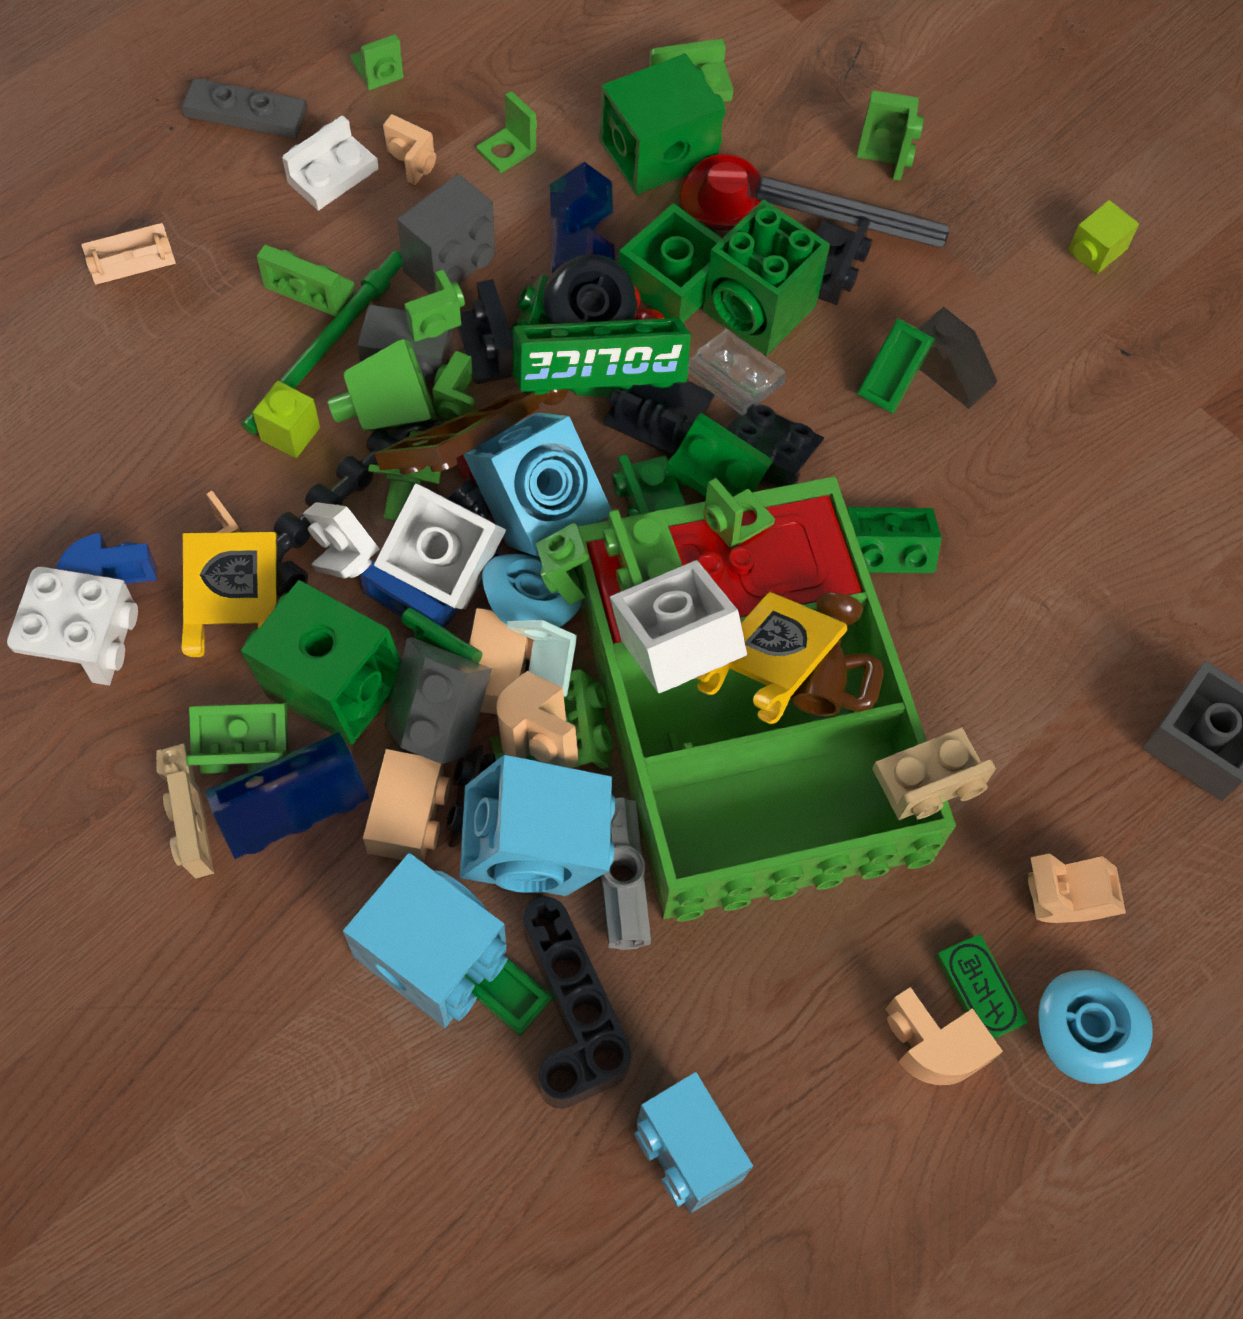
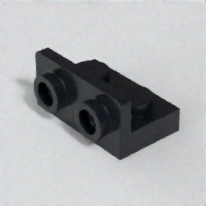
(844, 252)
(487, 336)

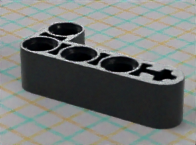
(567, 995)

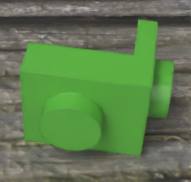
(435, 312)
(451, 385)
(559, 558)

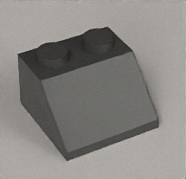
(436, 702)

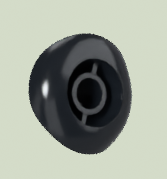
(590, 291)

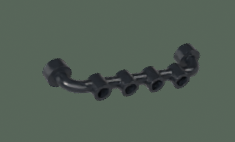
(353, 476)

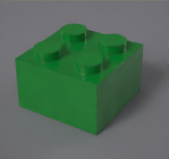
(671, 262)

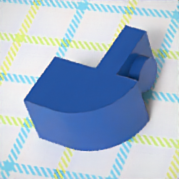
(124, 562)

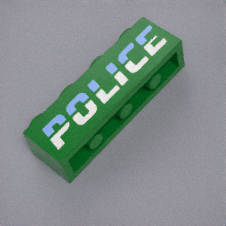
(600, 355)

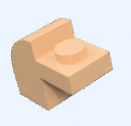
(535, 722)
(1074, 890)
(938, 1054)

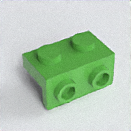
(889, 130)
(237, 735)

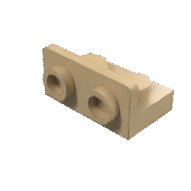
(932, 773)

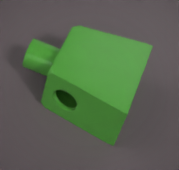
(385, 390)

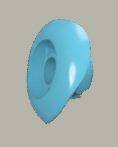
(519, 593)
(1094, 1026)

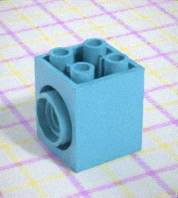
(537, 480)
(536, 827)
(425, 936)

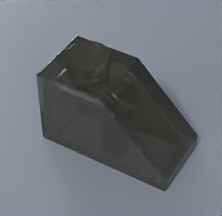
(957, 359)

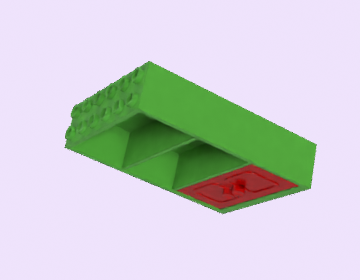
(748, 803)

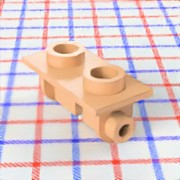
(128, 253)

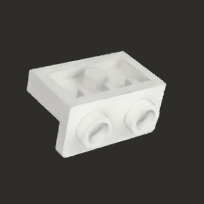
(328, 164)
(347, 539)

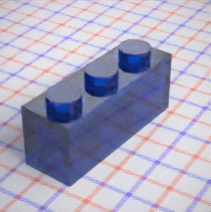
(287, 795)

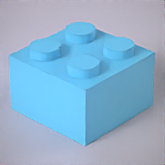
(691, 1144)

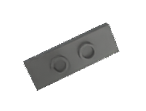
(244, 108)

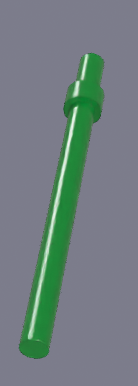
(373, 286)

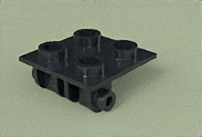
(658, 414)
(779, 439)

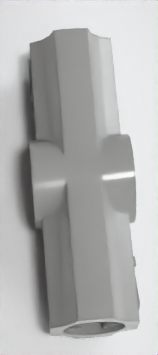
(626, 900)

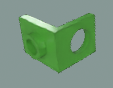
(379, 62)
(519, 134)
(725, 514)

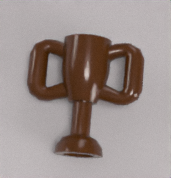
(825, 687)

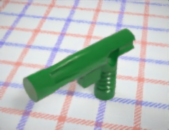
(436, 635)

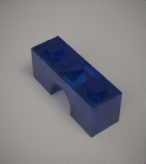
(576, 208)

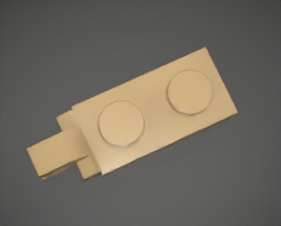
(185, 808)

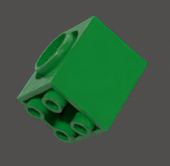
(660, 122)
(765, 277)
(324, 661)

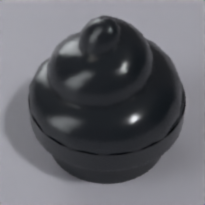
(471, 498)

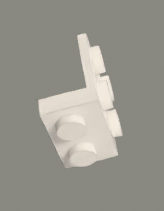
(75, 620)

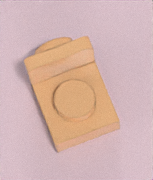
(410, 145)

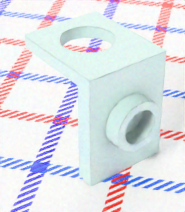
(551, 650)

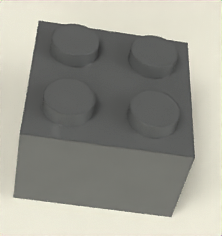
(447, 232)
(1204, 732)

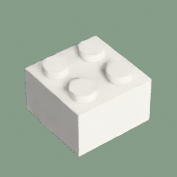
(439, 547)
(678, 626)

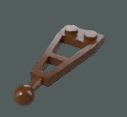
(447, 441)

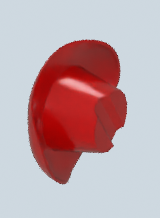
(720, 191)

